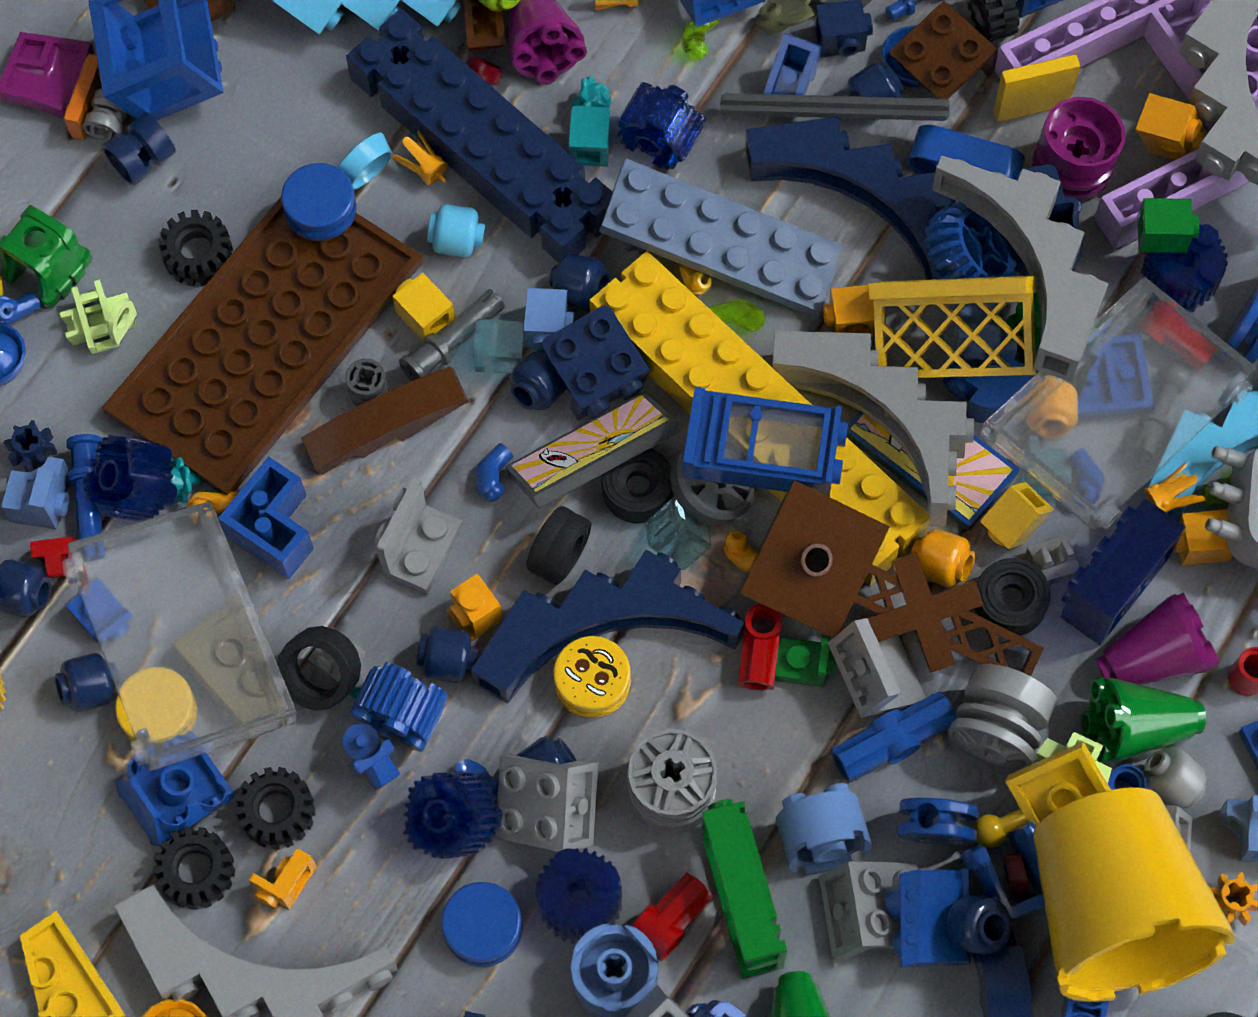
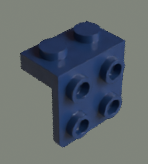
(596, 362)

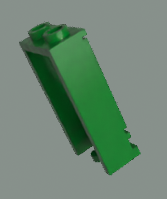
(742, 888)

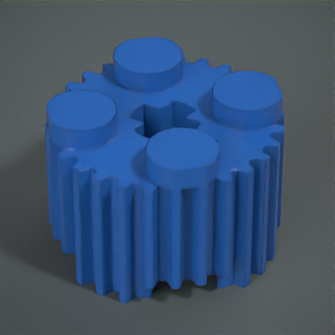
(399, 705)

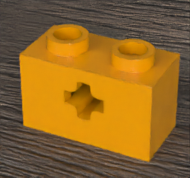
(1170, 127)

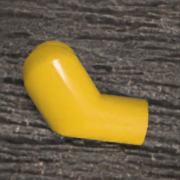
(694, 280)

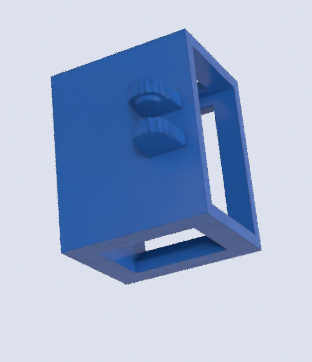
(156, 58)

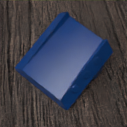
(173, 795)
(922, 907)

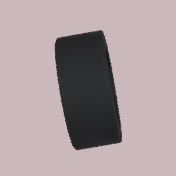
(334, 644)

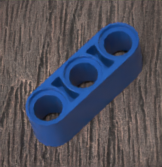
(935, 141)

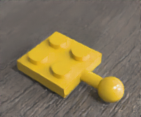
(1042, 790)

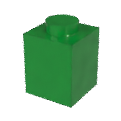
(1166, 225)

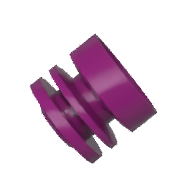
(1083, 143)

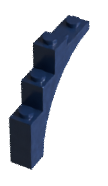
(821, 156)
(595, 606)

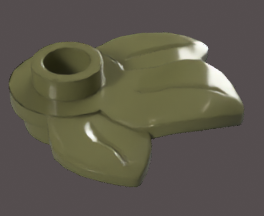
(780, 14)

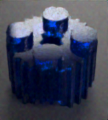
(660, 124)
(1191, 275)
(131, 478)
(451, 814)
(573, 872)

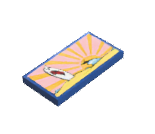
(978, 477)

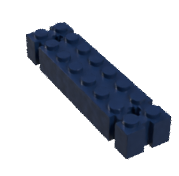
(480, 135)

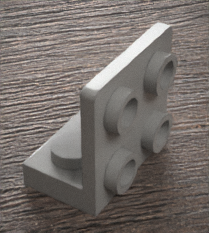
(416, 540)
(875, 671)
(547, 802)
(857, 906)

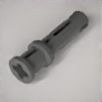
(439, 347)

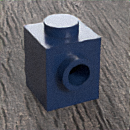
(842, 28)

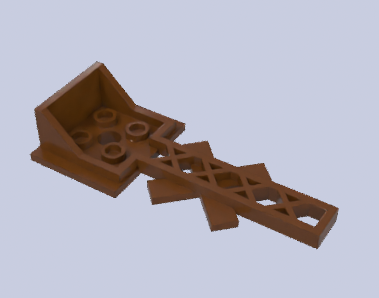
(850, 545)

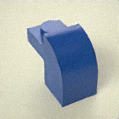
(984, 392)

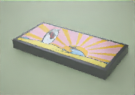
(592, 449)

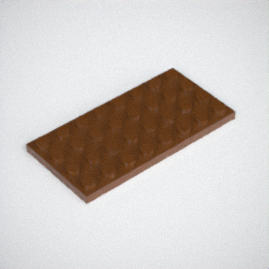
(259, 344)

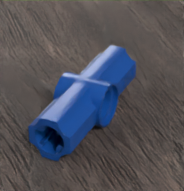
(893, 736)

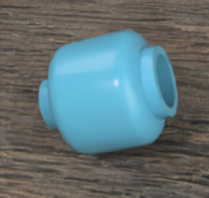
(455, 231)

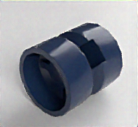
(138, 149)

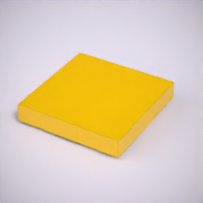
(1035, 87)

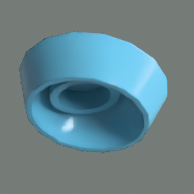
(366, 160)

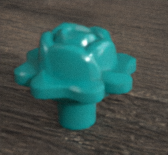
(592, 94)
(183, 479)

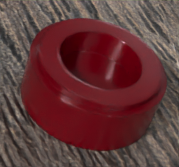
(485, 69)
(1016, 874)

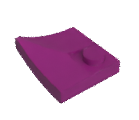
(43, 72)

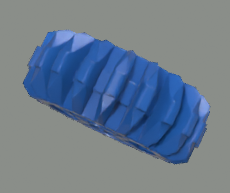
(967, 245)

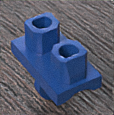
(371, 757)

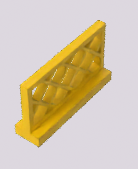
(961, 292)

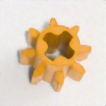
(1234, 888)

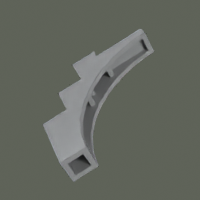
(1223, 93)
(1049, 249)
(849, 372)
(183, 962)

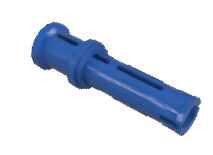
(82, 458)

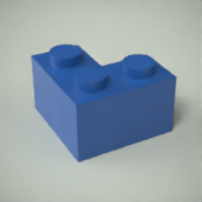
(261, 520)

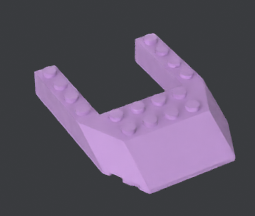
(1105, 28)

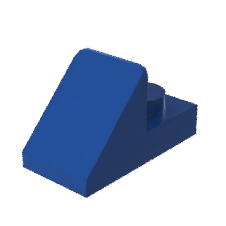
(793, 67)

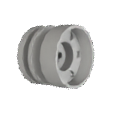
(1002, 716)
(659, 800)

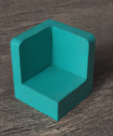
(590, 135)

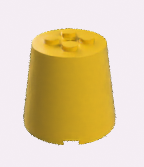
(1124, 897)

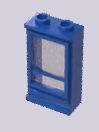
(763, 442)

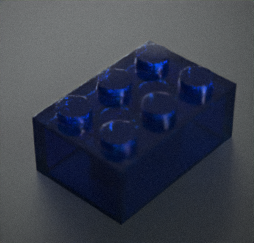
(1120, 570)

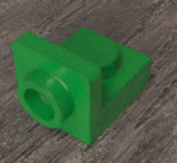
(804, 661)

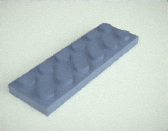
(720, 238)

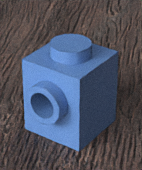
(545, 315)

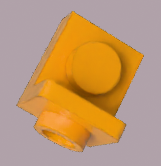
(290, 878)

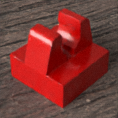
(54, 552)

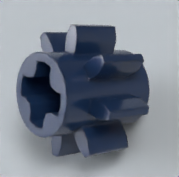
(30, 446)

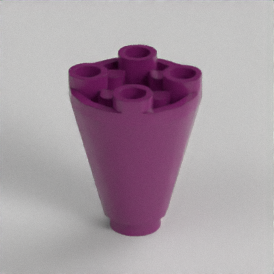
(544, 40)
(1160, 646)

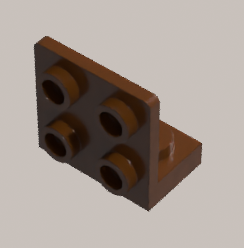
(944, 52)

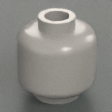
(1175, 777)

